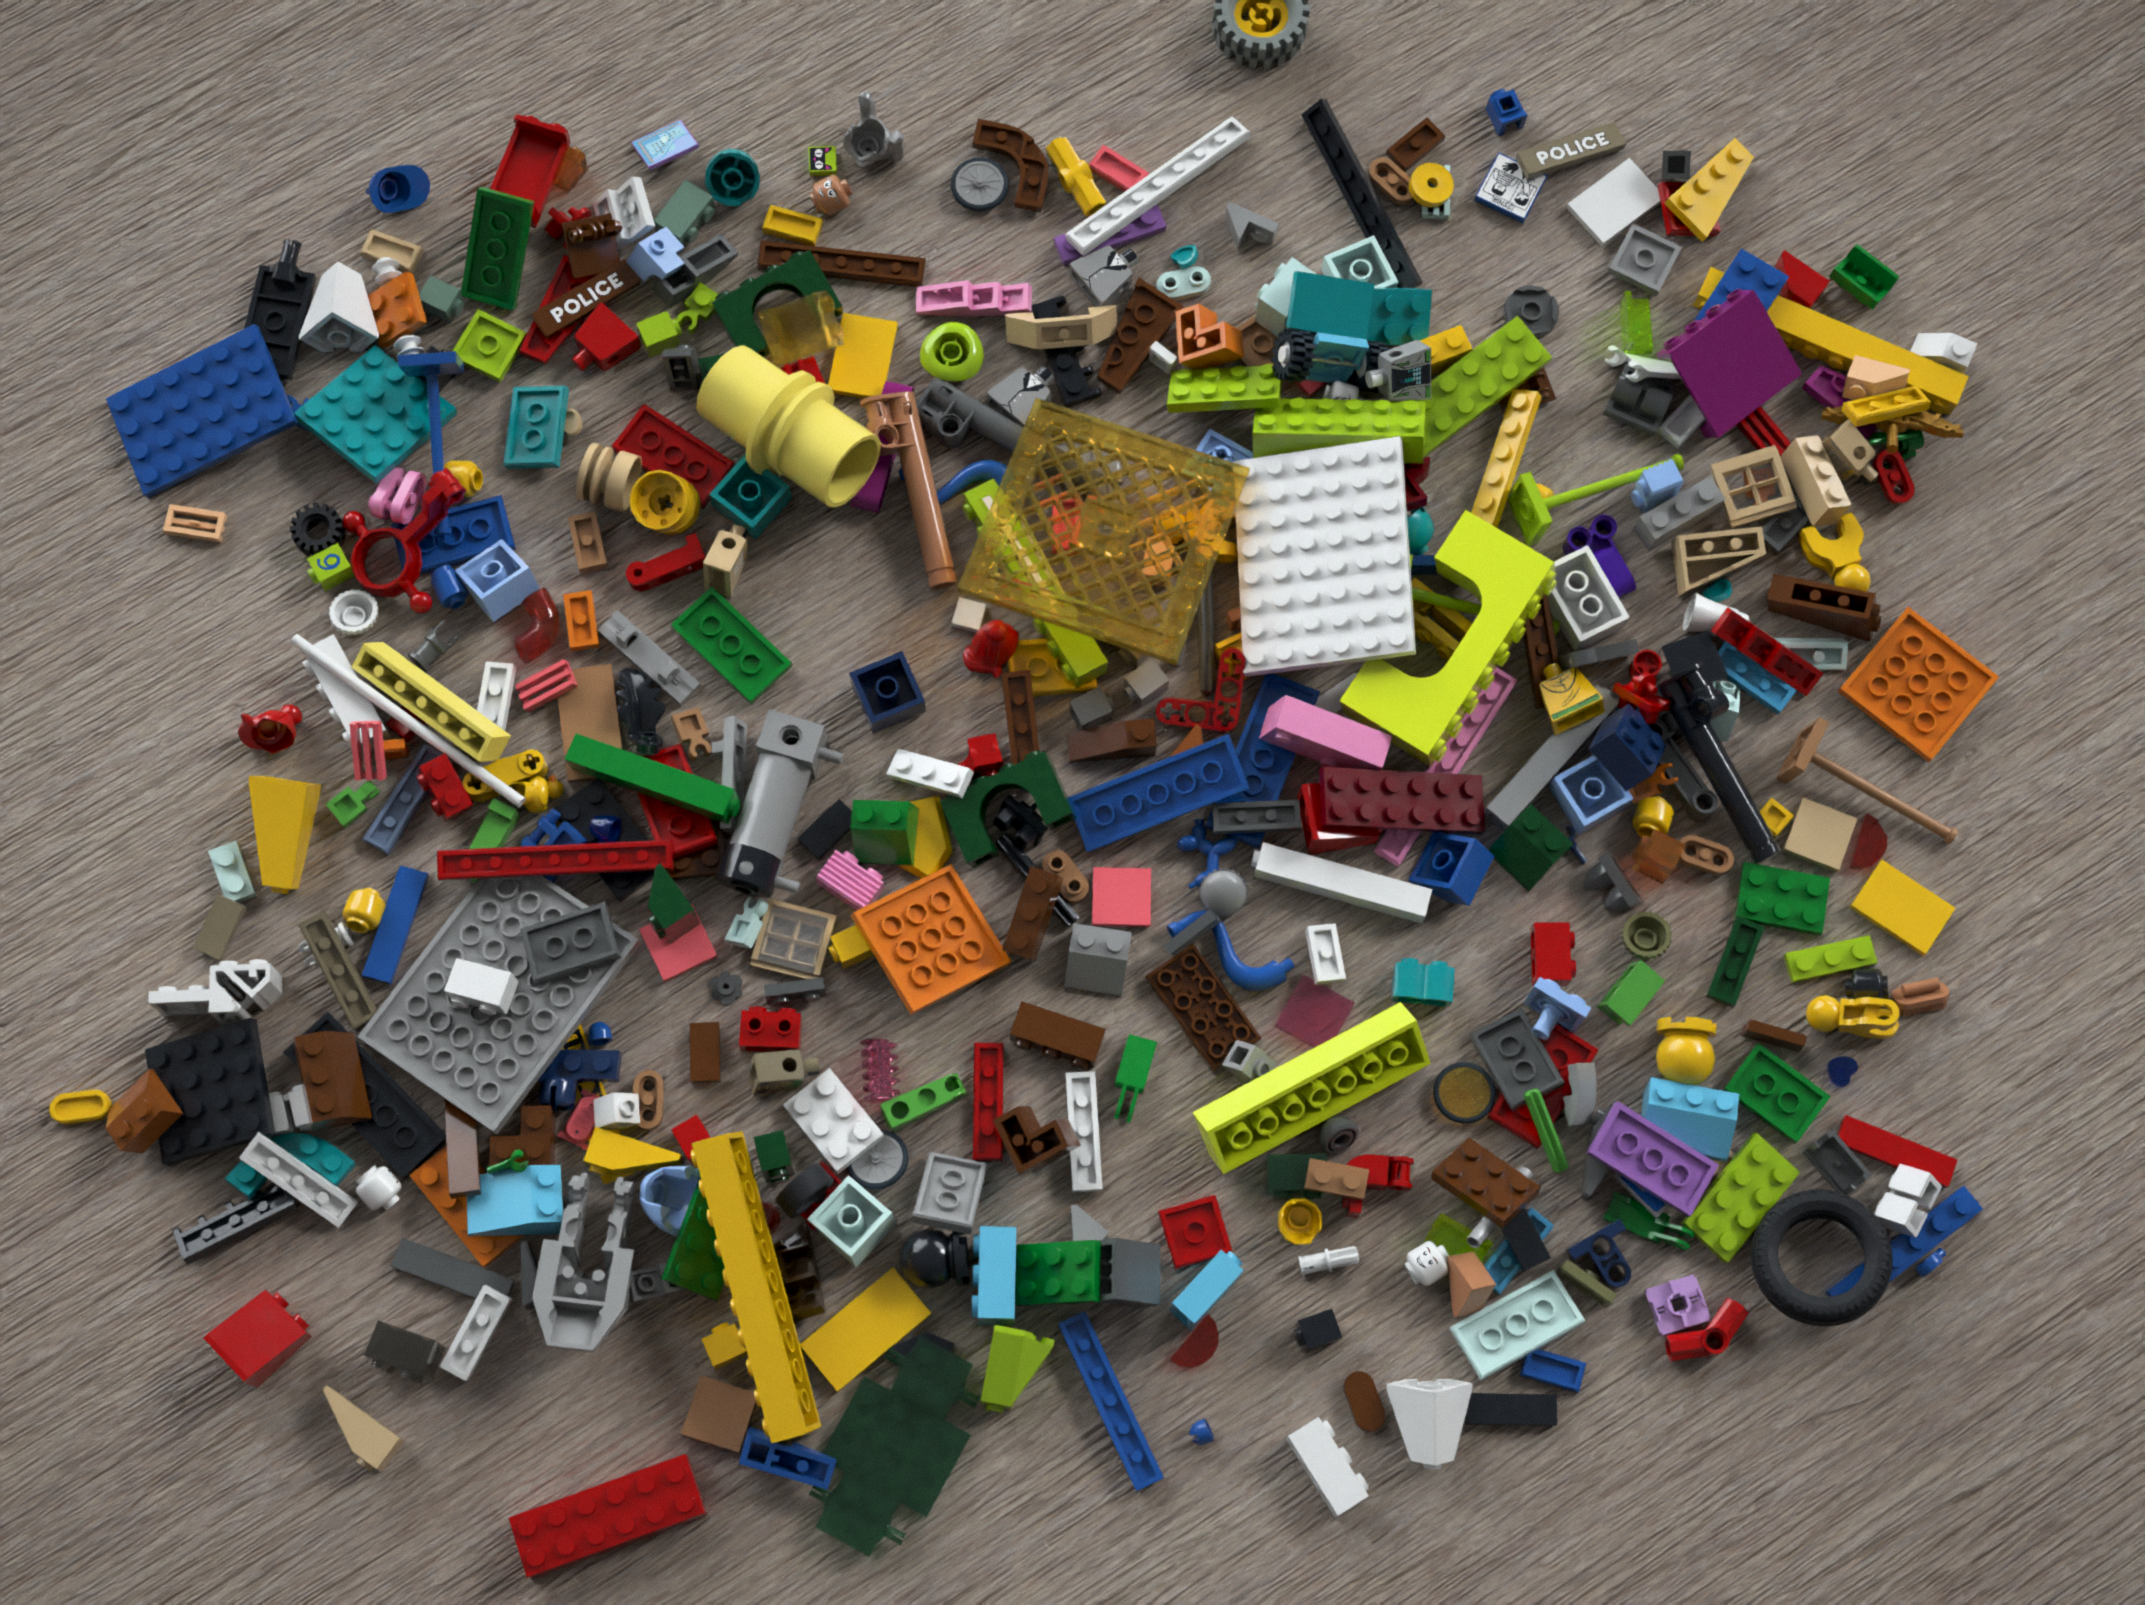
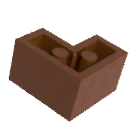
(535, 1139)
(1033, 1145)

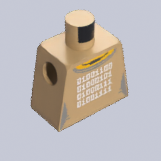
(1850, 453)
(726, 561)

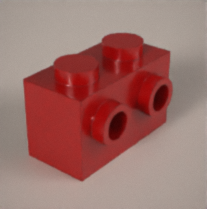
(444, 788)
(1551, 952)
(770, 1030)

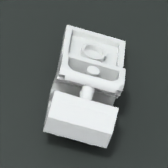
(256, 980)

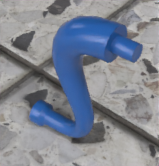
(977, 471)
(1242, 975)

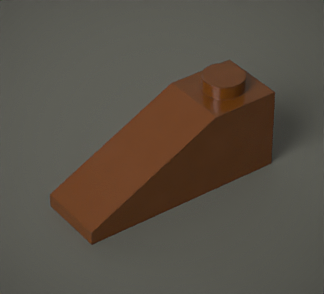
(1113, 741)

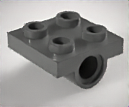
(1640, 402)

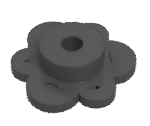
(728, 995)

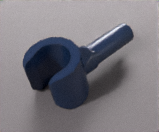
(1571, 831)

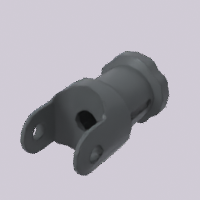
(430, 649)

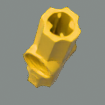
(1075, 176)

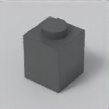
(1676, 165)
(1091, 709)

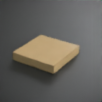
(1819, 834)

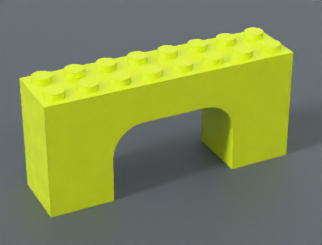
(1429, 710)

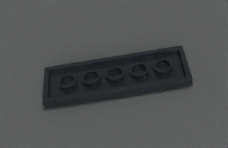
(398, 1125)

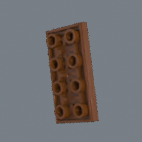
(1201, 1006)

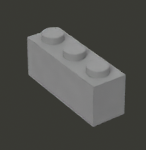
(1679, 513)

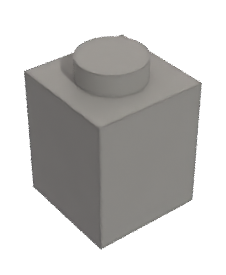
(1145, 683)

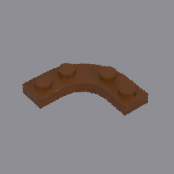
(1024, 152)

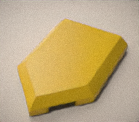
(932, 839)

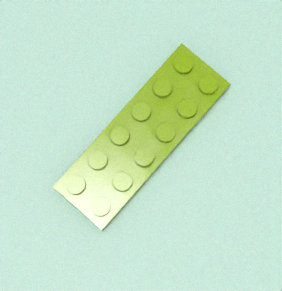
(1481, 381)

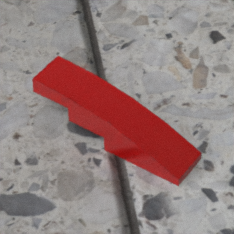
(1767, 651)

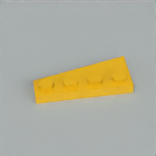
(1709, 190)

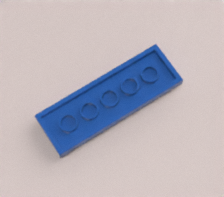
(1262, 762)
(1158, 793)

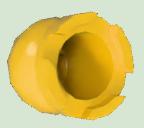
(1685, 1051)

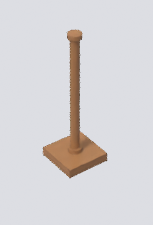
(1804, 751)

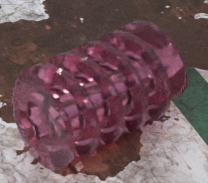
(879, 1070)

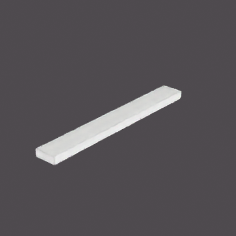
(1157, 186)

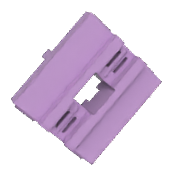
(1681, 1288)

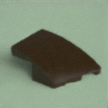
(800, 1274)

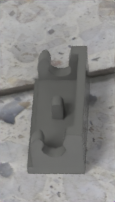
(1837, 1163)

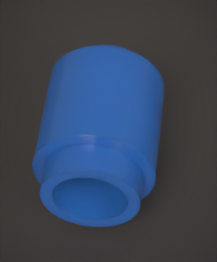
(448, 587)

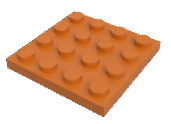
(1918, 684)
(931, 939)

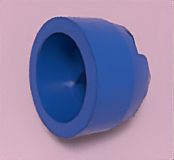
(599, 1034)
(1203, 1432)

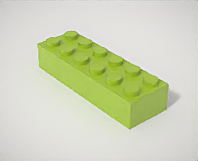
(1328, 422)

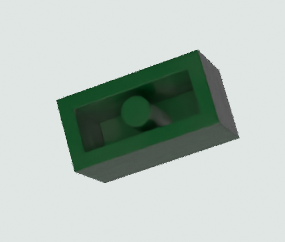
(774, 1157)

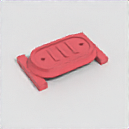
(581, 1120)

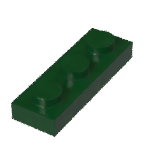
(1735, 961)

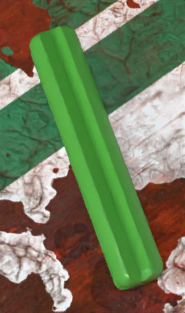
(1546, 1130)

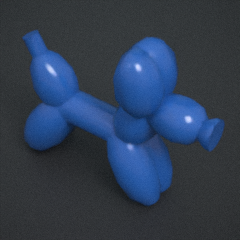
(1213, 851)

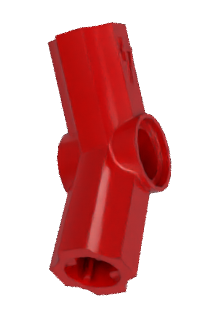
(1722, 1326)

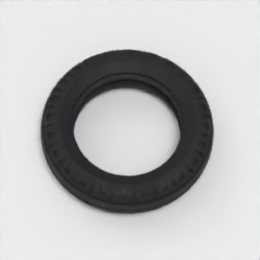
(1809, 1308)

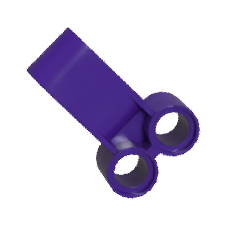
(1604, 552)

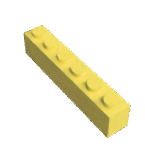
(431, 701)

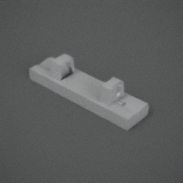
(649, 658)
(733, 752)

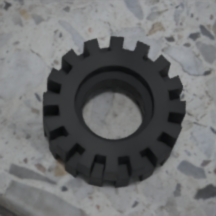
(313, 515)

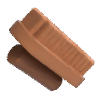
(1921, 997)

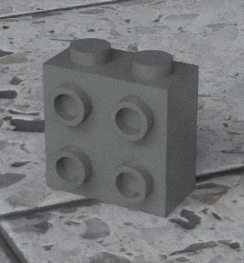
(1130, 1273)

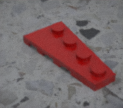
(535, 344)

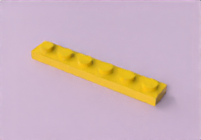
(1506, 455)

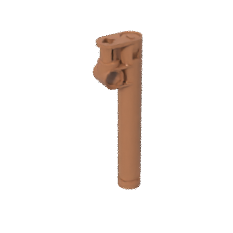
(898, 421)

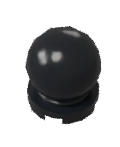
(934, 1258)

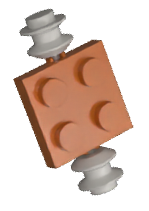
(397, 307)

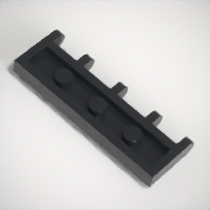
(1064, 362)
(233, 1223)

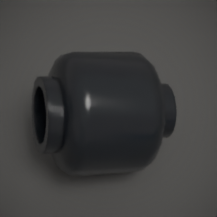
(1867, 984)

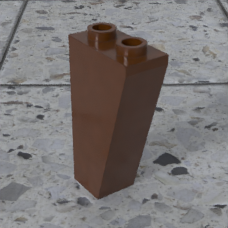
(1825, 605)

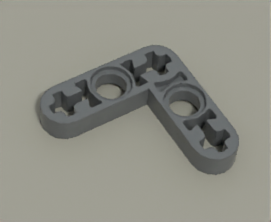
(1598, 654)

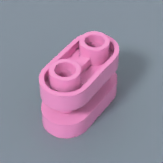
(398, 496)

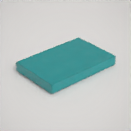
(1330, 305)
(536, 427)

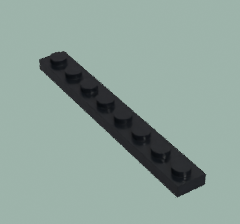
(1358, 190)

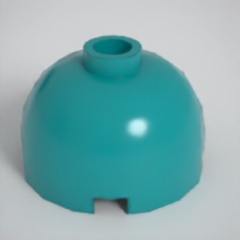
(732, 177)
(1419, 531)

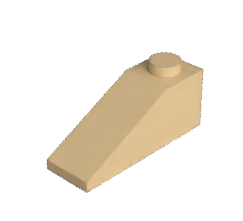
(363, 1433)

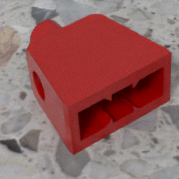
(604, 340)

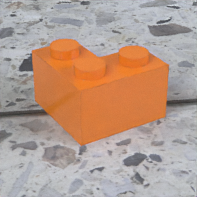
(1204, 341)

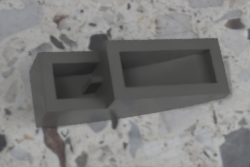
(699, 266)

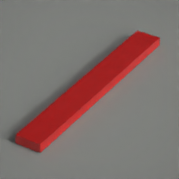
(554, 860)

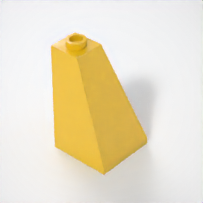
(283, 828)

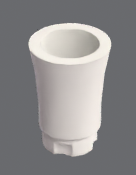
(1703, 614)

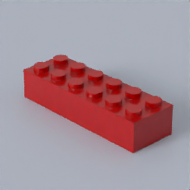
(607, 1516)

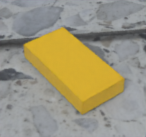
(792, 225)

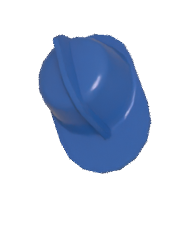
(398, 188)

